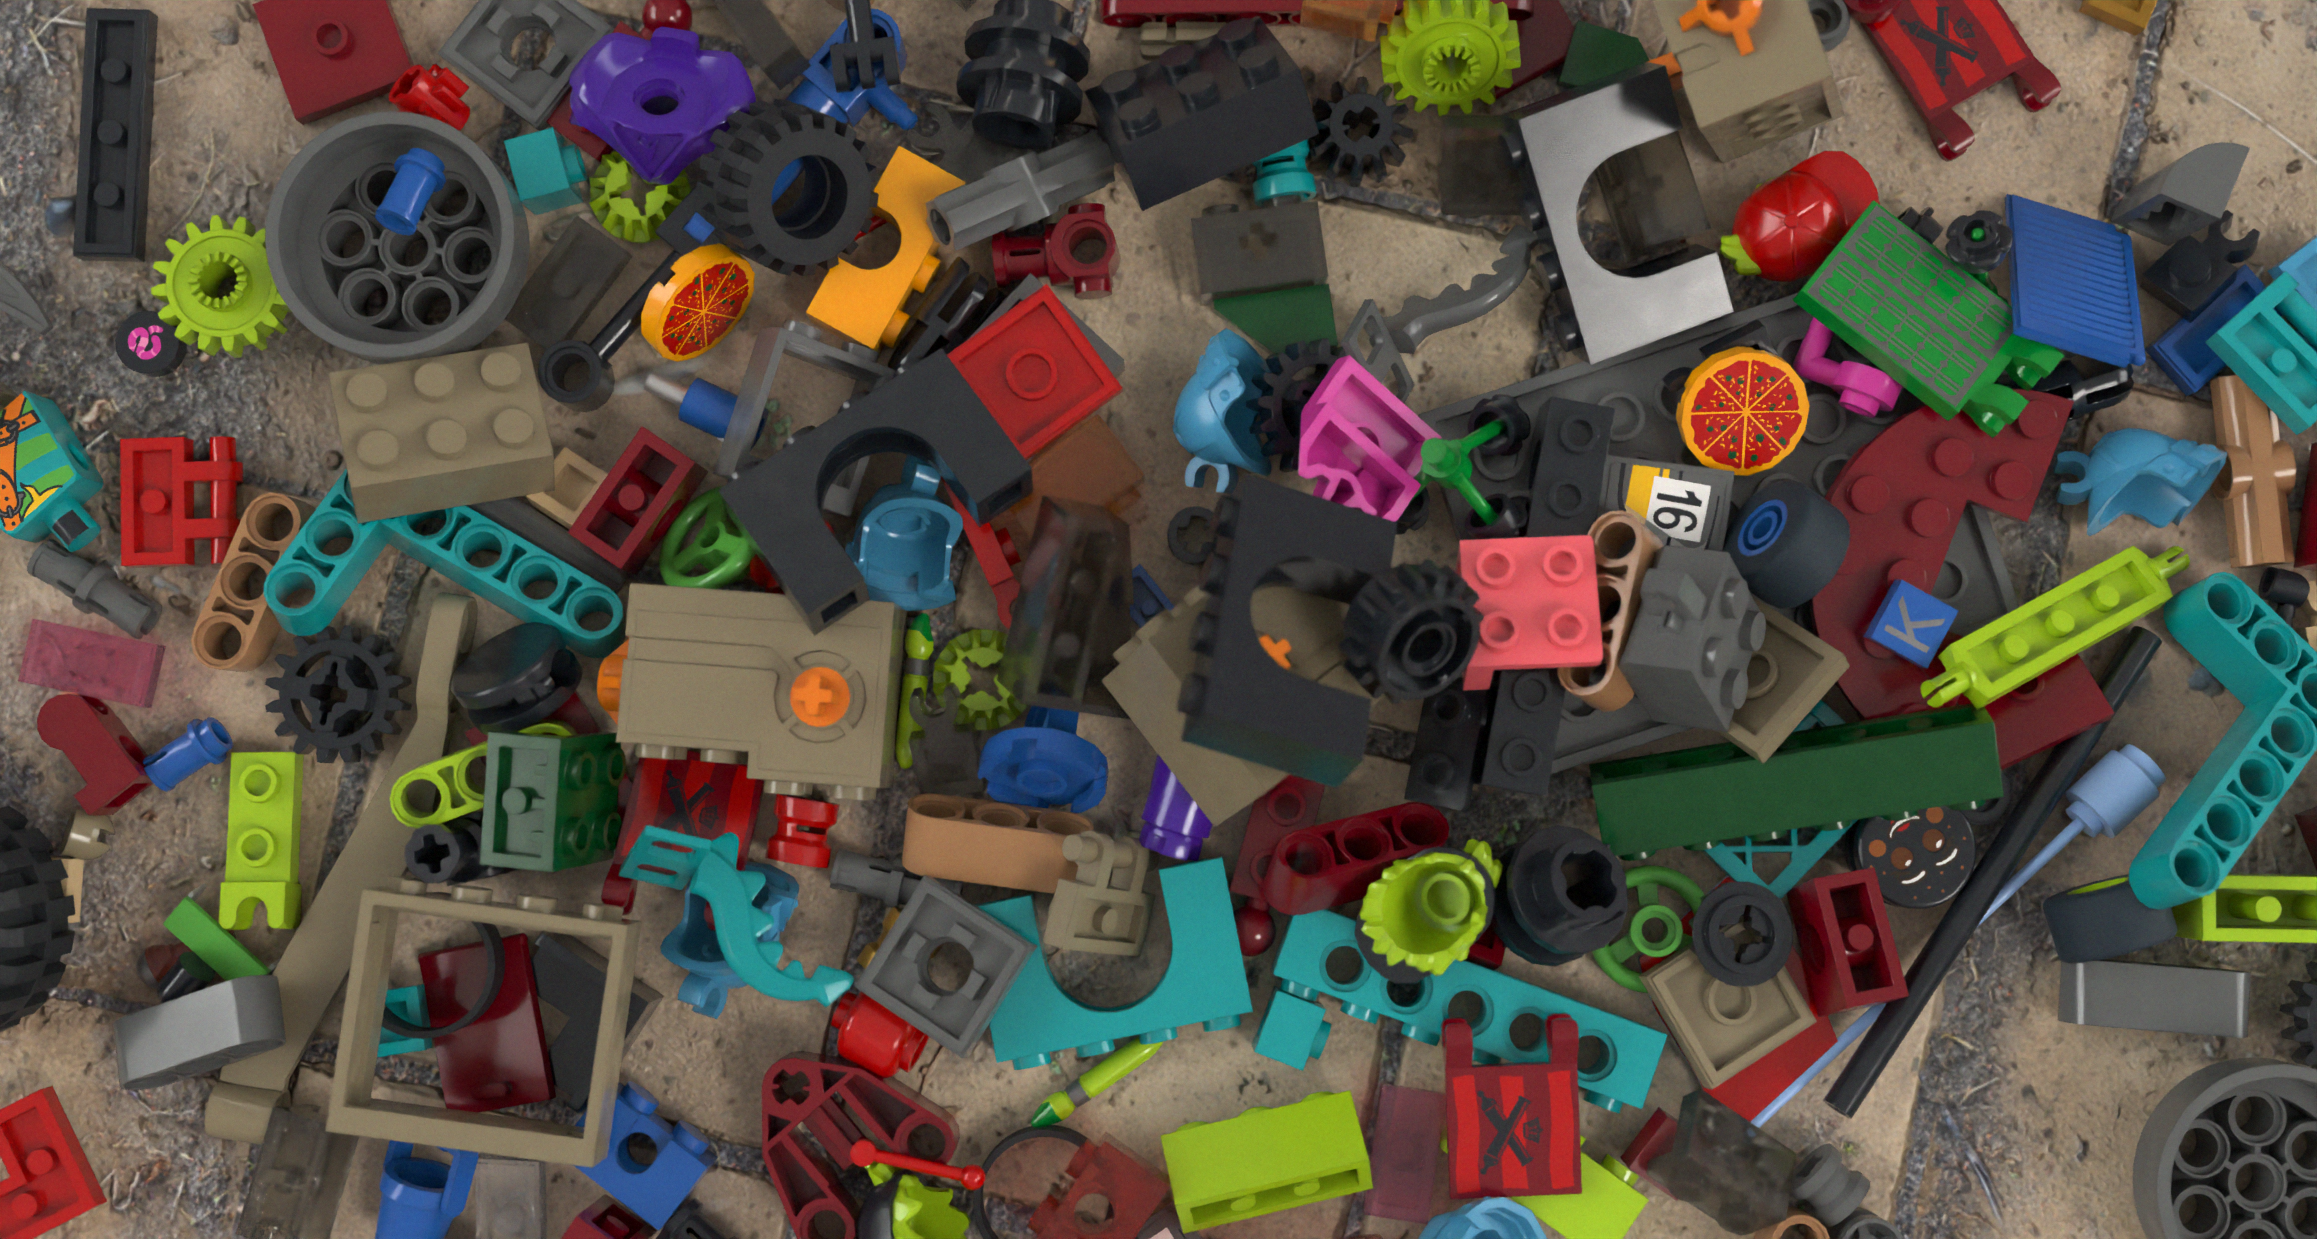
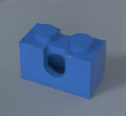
(656, 1188)

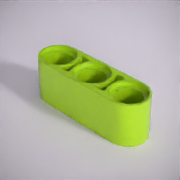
(454, 781)

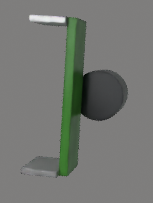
(212, 951)

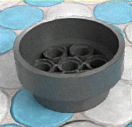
(336, 191)
(2206, 1101)

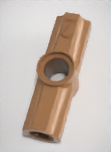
(2254, 478)

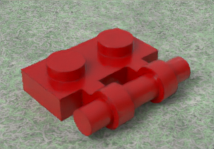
(159, 500)

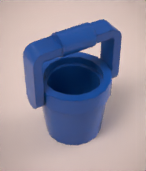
(421, 1193)

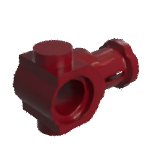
(1052, 253)

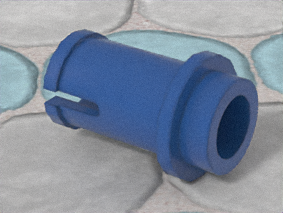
(416, 179)
(200, 745)

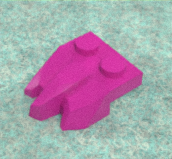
(1361, 442)

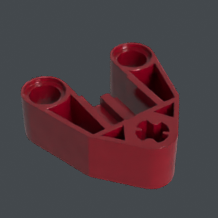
(799, 1170)

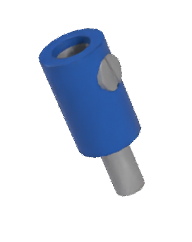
(701, 404)

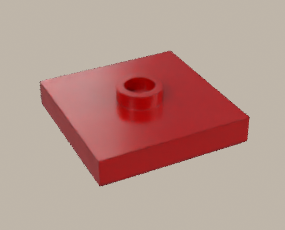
(1035, 372)

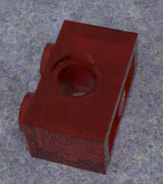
(1108, 1170)

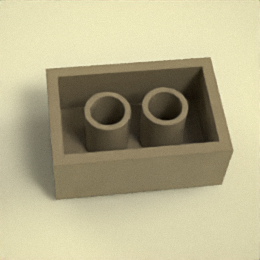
(442, 432)

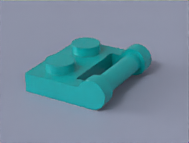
(2271, 354)

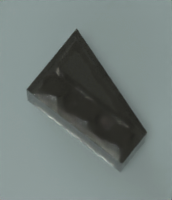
(1071, 610)

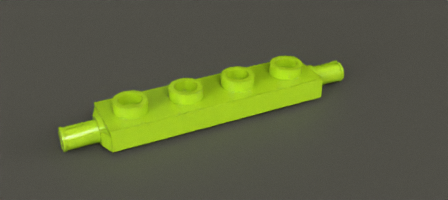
(2055, 626)

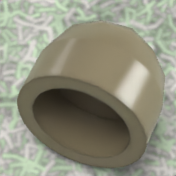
(82, 834)

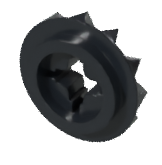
(1762, 914)

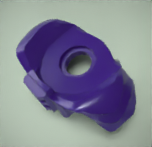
(658, 98)

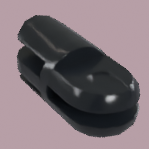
(948, 314)
(2086, 382)

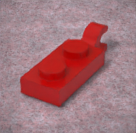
(996, 556)

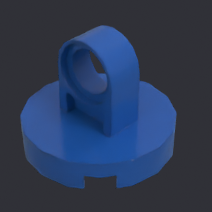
(1044, 763)

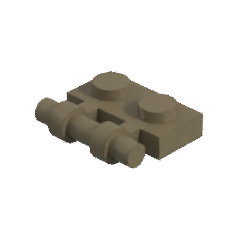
(1097, 915)

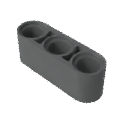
(2155, 997)
(199, 1032)

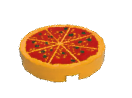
(698, 302)
(1742, 410)

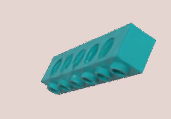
(1626, 1047)

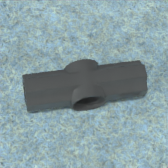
(1020, 192)

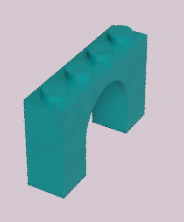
(1199, 985)

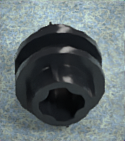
(1023, 72)
(1559, 896)

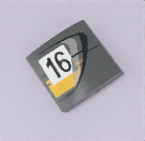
(1674, 501)

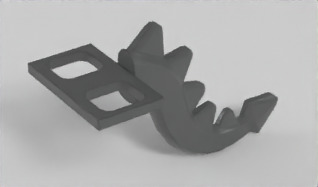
(1425, 317)

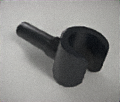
(2285, 589)

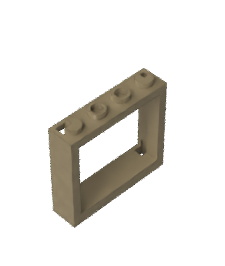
(358, 1114)

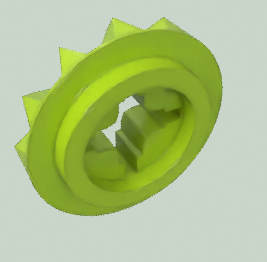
(623, 216)
(985, 649)

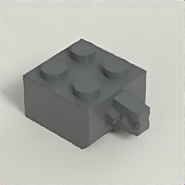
(1693, 639)

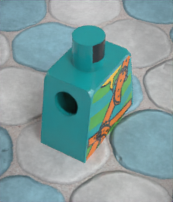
(44, 475)

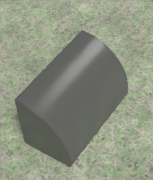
(2183, 194)

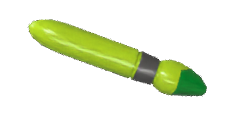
(919, 647)
(1093, 1082)

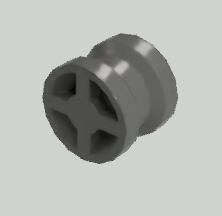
(1828, 1185)

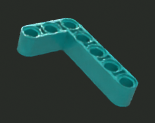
(448, 554)
(2256, 759)

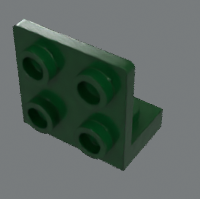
(551, 800)

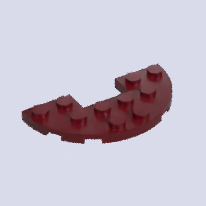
(1902, 513)

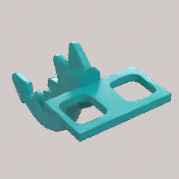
(735, 919)

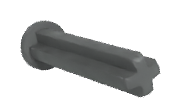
(552, 538)

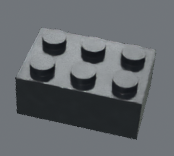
(1202, 111)

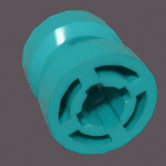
(1284, 175)

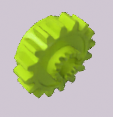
(1450, 52)
(193, 284)

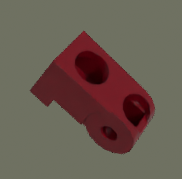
(97, 748)

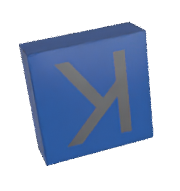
(1911, 623)

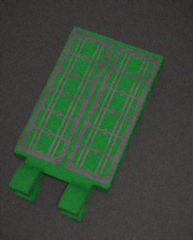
(1925, 321)

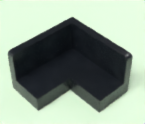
(574, 982)

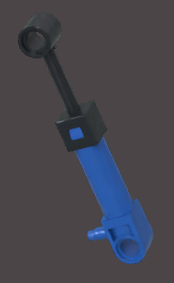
(687, 229)

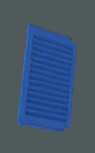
(2073, 283)

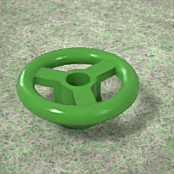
(716, 546)
(1645, 880)

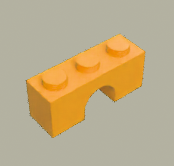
(870, 304)

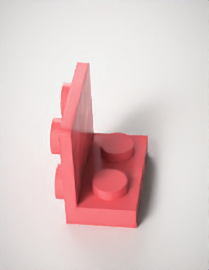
(1534, 604)

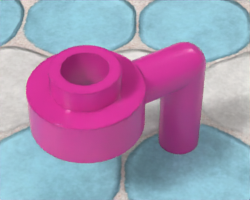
(1860, 386)

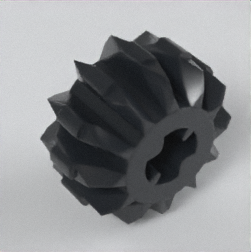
(1369, 151)

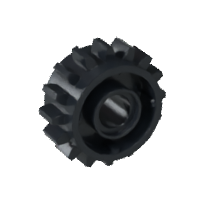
(1411, 631)

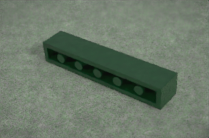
(1812, 779)

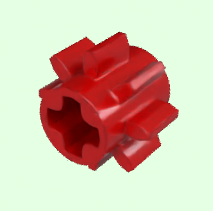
(432, 94)

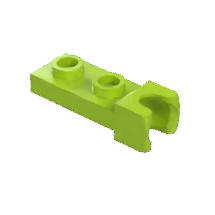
(263, 840)

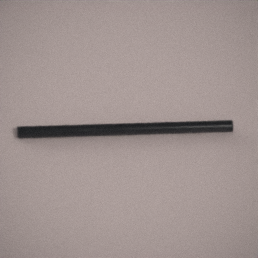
(1986, 882)

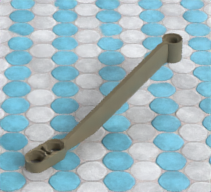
(323, 945)

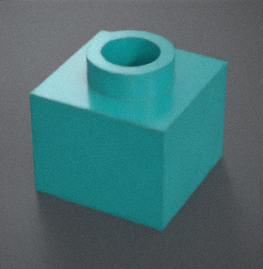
(546, 170)
(1291, 1029)

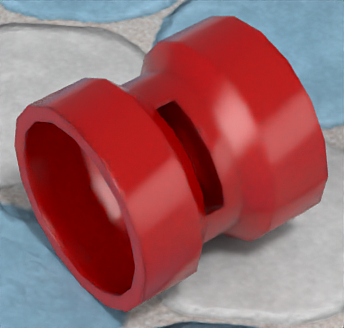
(799, 845)

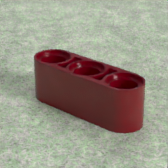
(1347, 855)

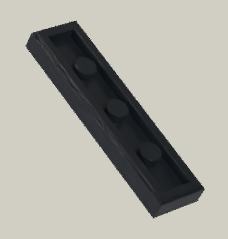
(115, 135)

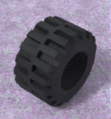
(832, 198)

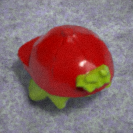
(1798, 217)

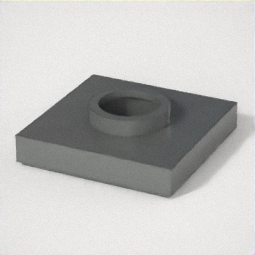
(484, 44)
(900, 973)

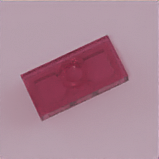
(92, 663)
(1404, 1153)

